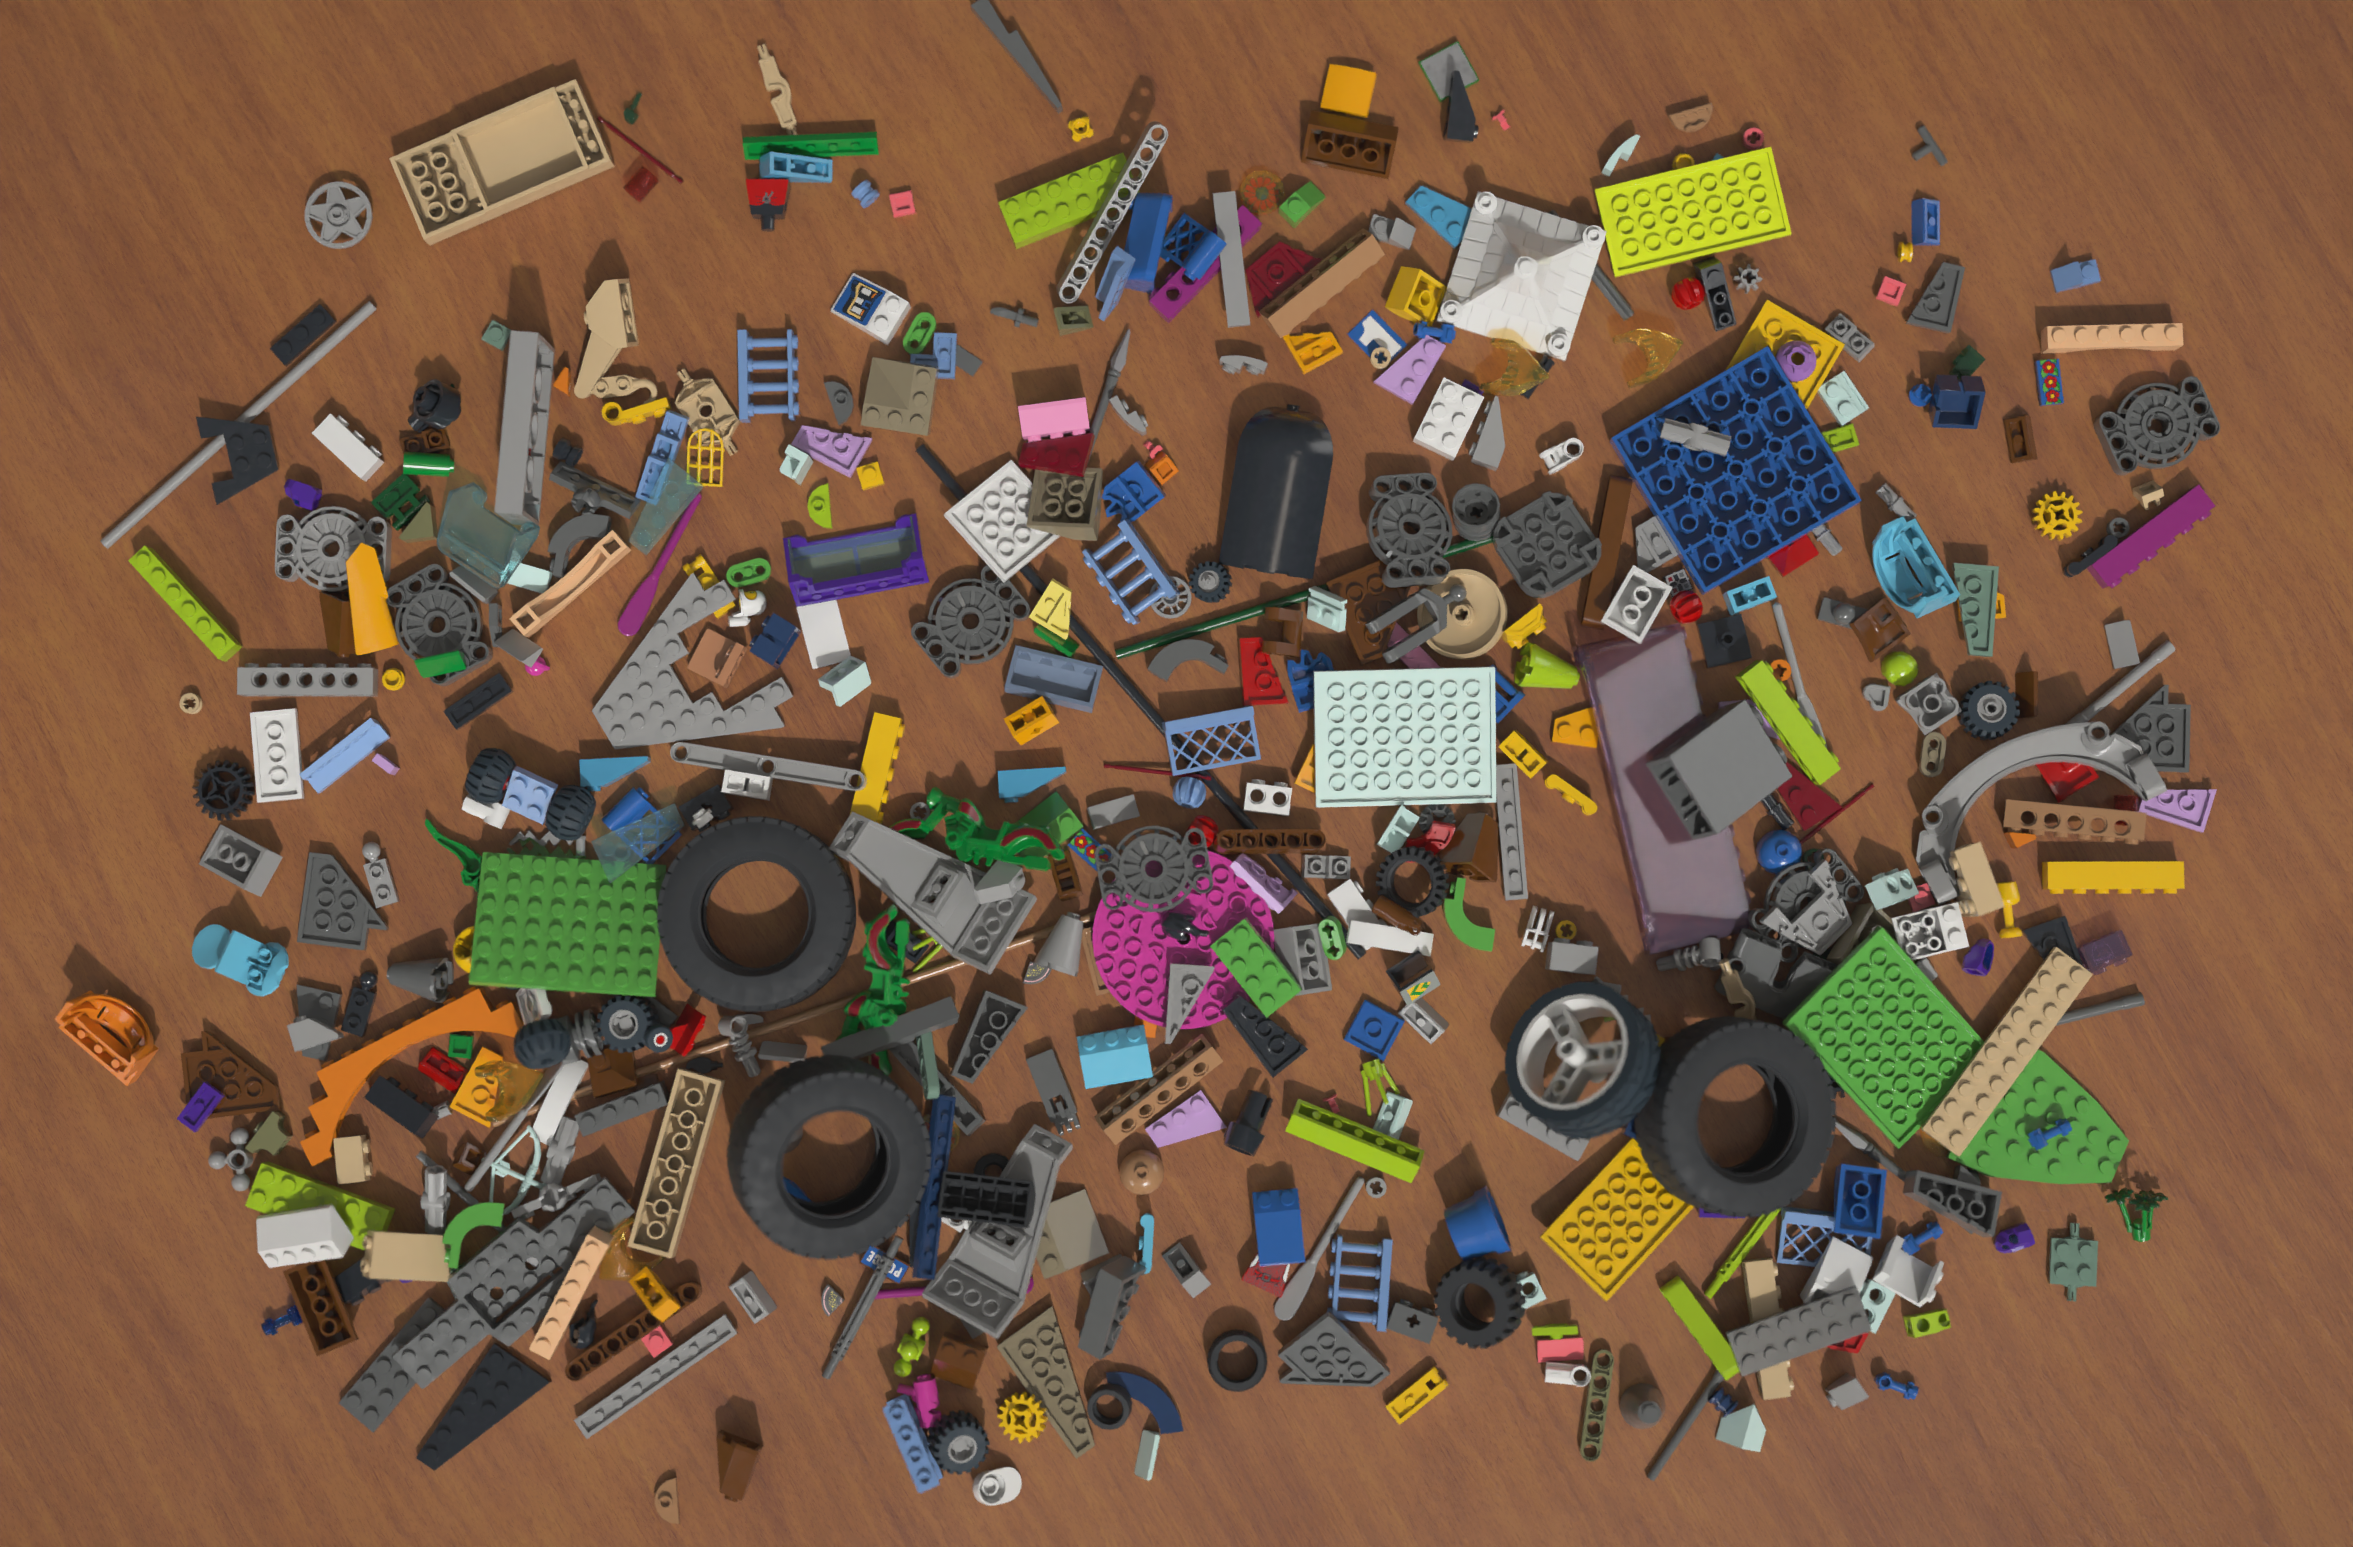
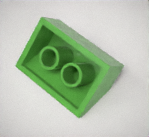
(1056, 815)

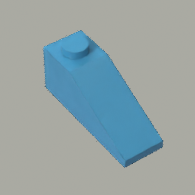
(795, 168)
(606, 771)
(1022, 782)

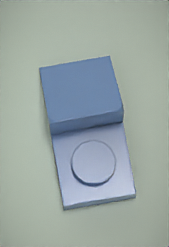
(2075, 275)

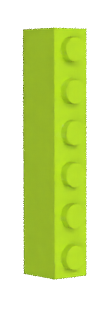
(185, 603)
(1788, 722)
(1355, 1141)

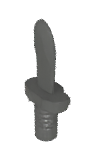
(1017, 317)

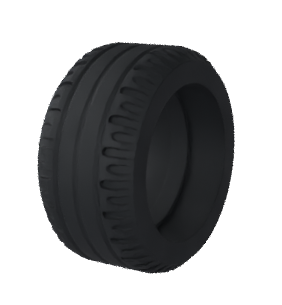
(1220, 1378)

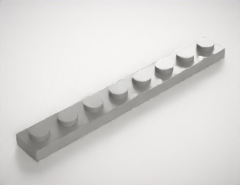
(656, 1376)

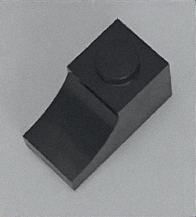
(912, 955)

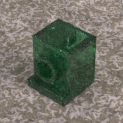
(1966, 364)

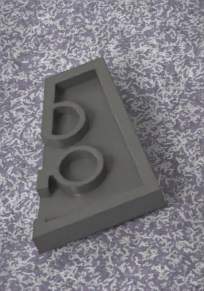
(1939, 301)
(322, 1006)

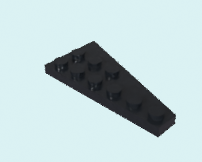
(491, 1394)

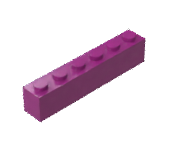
(2151, 536)

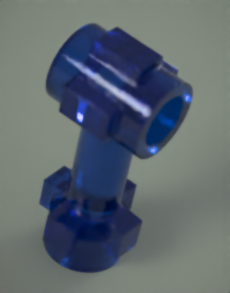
(270, 1326)

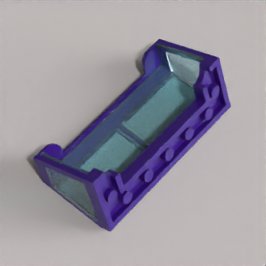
(856, 563)

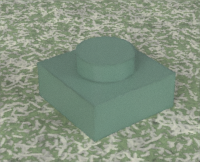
(497, 335)

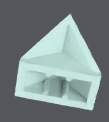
(1742, 1429)

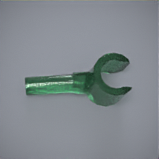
(629, 113)

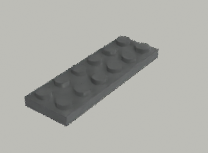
(1798, 1331)
(385, 1380)

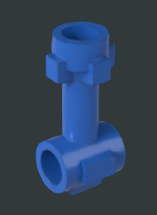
(1445, 333)
(2038, 1138)
(1911, 1243)
(1884, 1382)

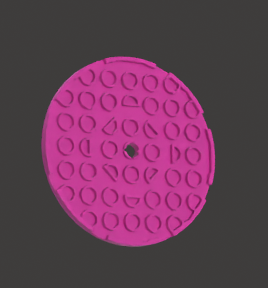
(1137, 955)

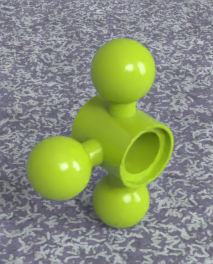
(911, 1346)

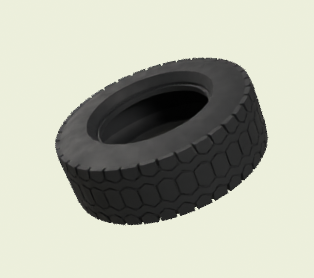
(684, 913)
(1798, 1127)
(868, 1210)

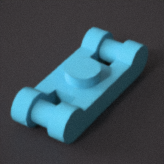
(1146, 1241)

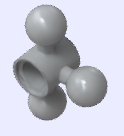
(218, 1159)

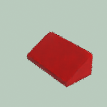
(443, 1070)

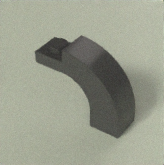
(572, 533)
(1185, 650)

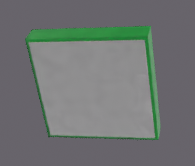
(1440, 65)

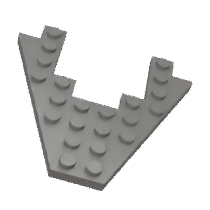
(650, 703)

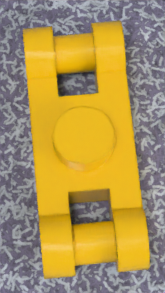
(1571, 794)

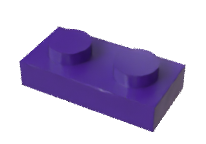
(200, 1107)

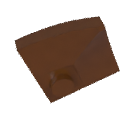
(1879, 629)
(612, 1072)

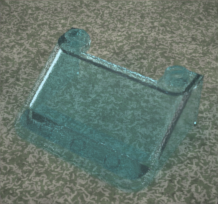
(481, 538)

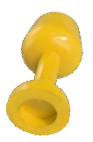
(2010, 896)

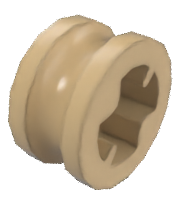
(1386, 355)
(199, 703)

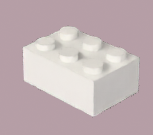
(1448, 419)

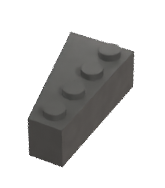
(988, 1029)
(1959, 1201)
(1109, 1306)

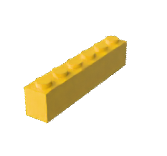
(877, 765)
(2113, 875)

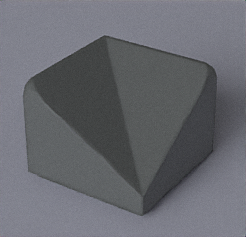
(1966, 1175)

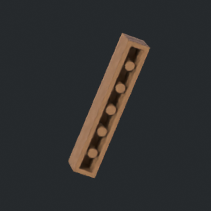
(1322, 283)

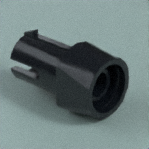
(1245, 1133)

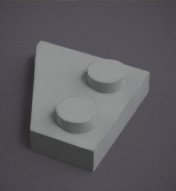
(1652, 545)

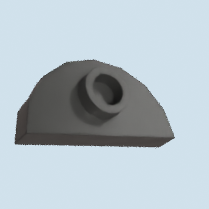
(841, 401)

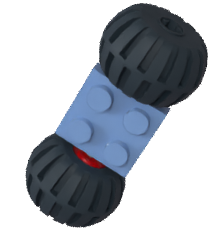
(530, 795)

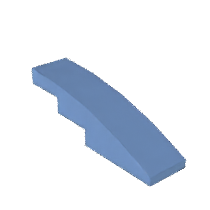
(665, 446)

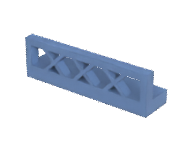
(1114, 280)

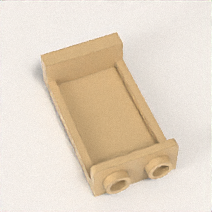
(405, 1256)

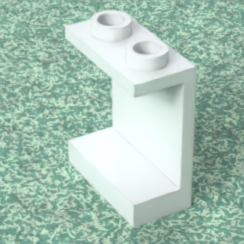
(1907, 1274)

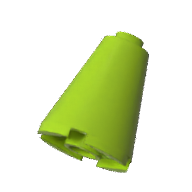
(1544, 669)

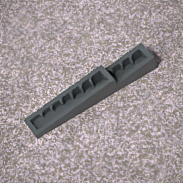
(1016, 49)
(904, 1030)
(965, 1114)

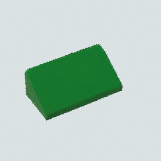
(1067, 647)
(441, 664)

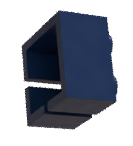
(1956, 402)
(775, 640)

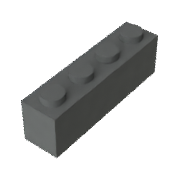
(623, 1108)

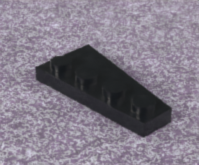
(1265, 1038)

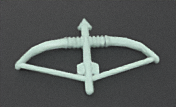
(504, 1169)

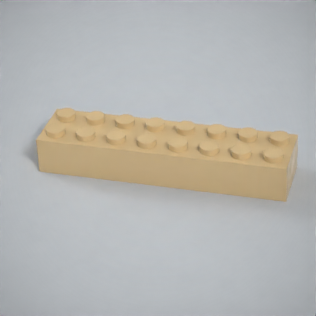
(676, 1163)

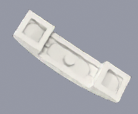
(1388, 938)
(558, 1100)

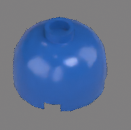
(1778, 850)

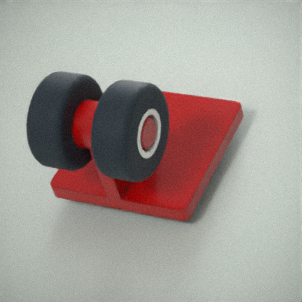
(679, 1037)

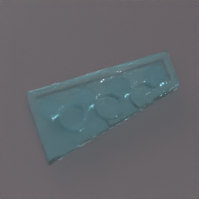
(667, 501)
(634, 841)

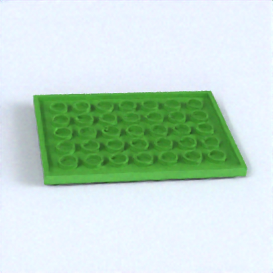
(566, 925)
(1886, 1036)

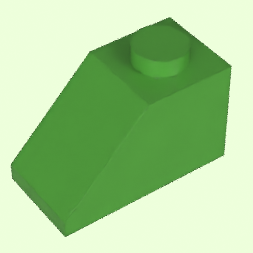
(1301, 204)

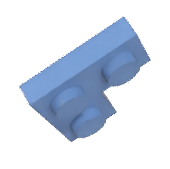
(943, 355)

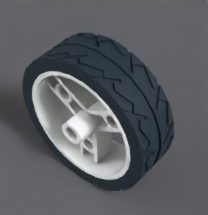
(1557, 1018)

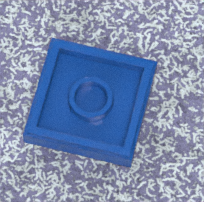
(1374, 1030)

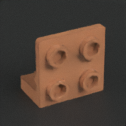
(717, 658)

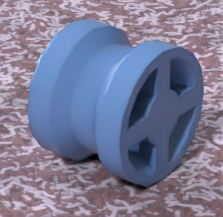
(865, 193)

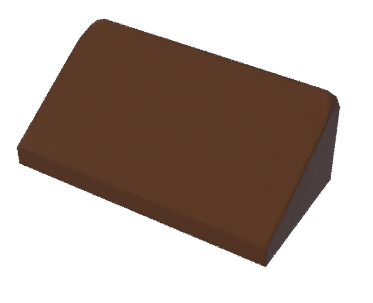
(2020, 439)
(2027, 694)

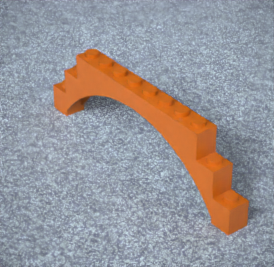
(347, 1076)

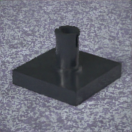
(1724, 641)

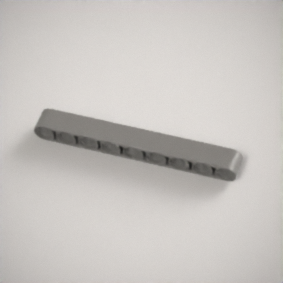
(1112, 200)

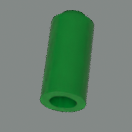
(427, 464)

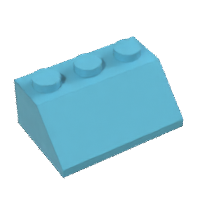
(1114, 1056)

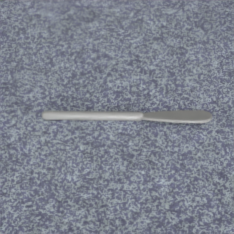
(1806, 707)
(548, 1077)
(1296, 1289)

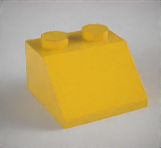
(1415, 296)

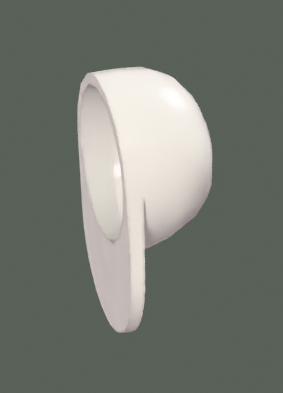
(997, 1486)

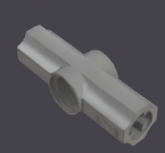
(1695, 437)
(560, 1151)
(435, 1199)

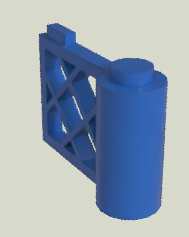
(1201, 253)
(631, 809)

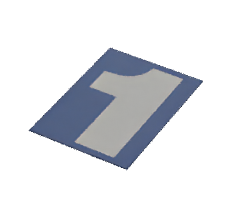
(1375, 333)

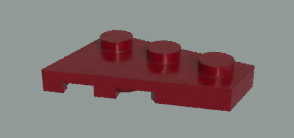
(1058, 455)
(1806, 800)

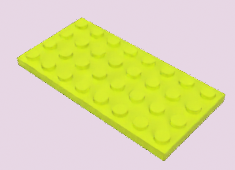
(1693, 212)

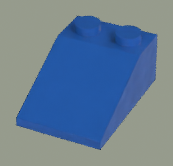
(1859, 1200)
(1278, 1227)

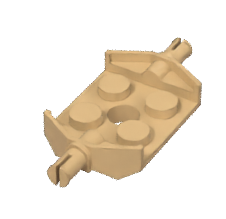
(701, 393)

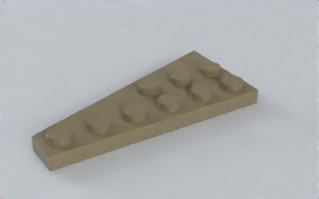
(1045, 1370)

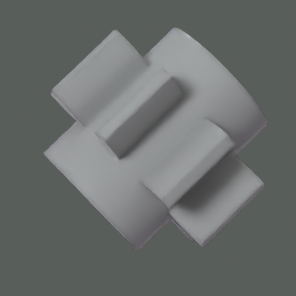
(1742, 283)

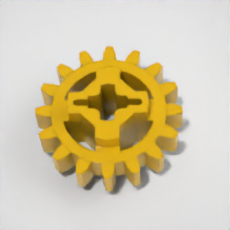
(2064, 520)
(1016, 1410)

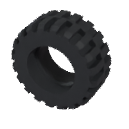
(1457, 1317)

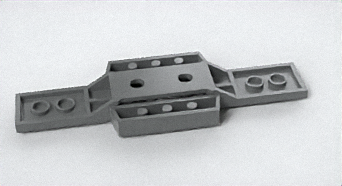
(503, 1266)

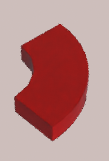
(1434, 839)

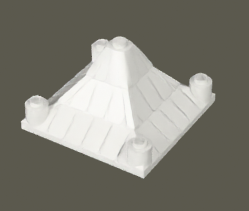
(1521, 275)

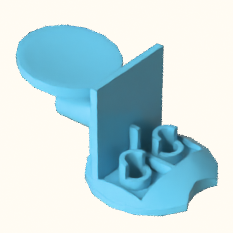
(241, 958)

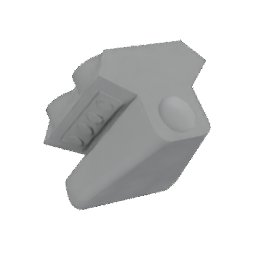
(1929, 703)

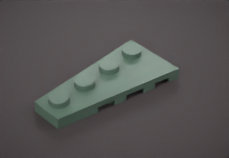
(1977, 605)

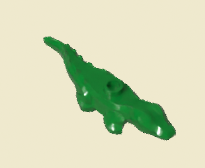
(469, 858)

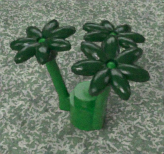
(2144, 1201)

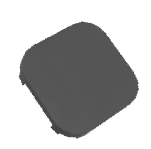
(1546, 545)

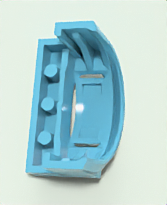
(1896, 576)

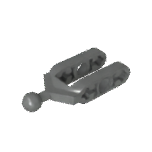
(1435, 605)

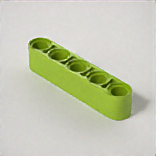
(1700, 1326)

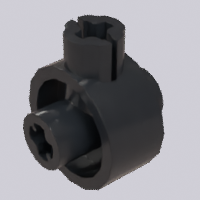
(435, 406)

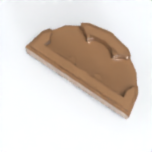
(1691, 119)
(667, 1501)

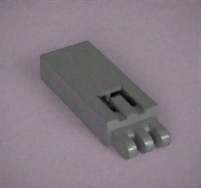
(1050, 1084)

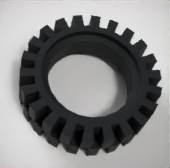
(1430, 863)

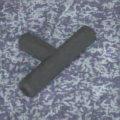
(1931, 146)

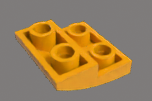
(1348, 90)

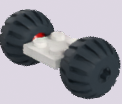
(541, 1040)

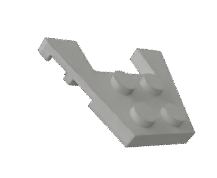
(1820, 920)

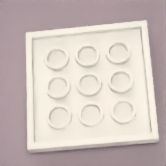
(996, 522)

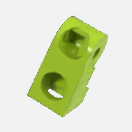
(1926, 1323)

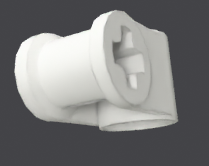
(1560, 455)

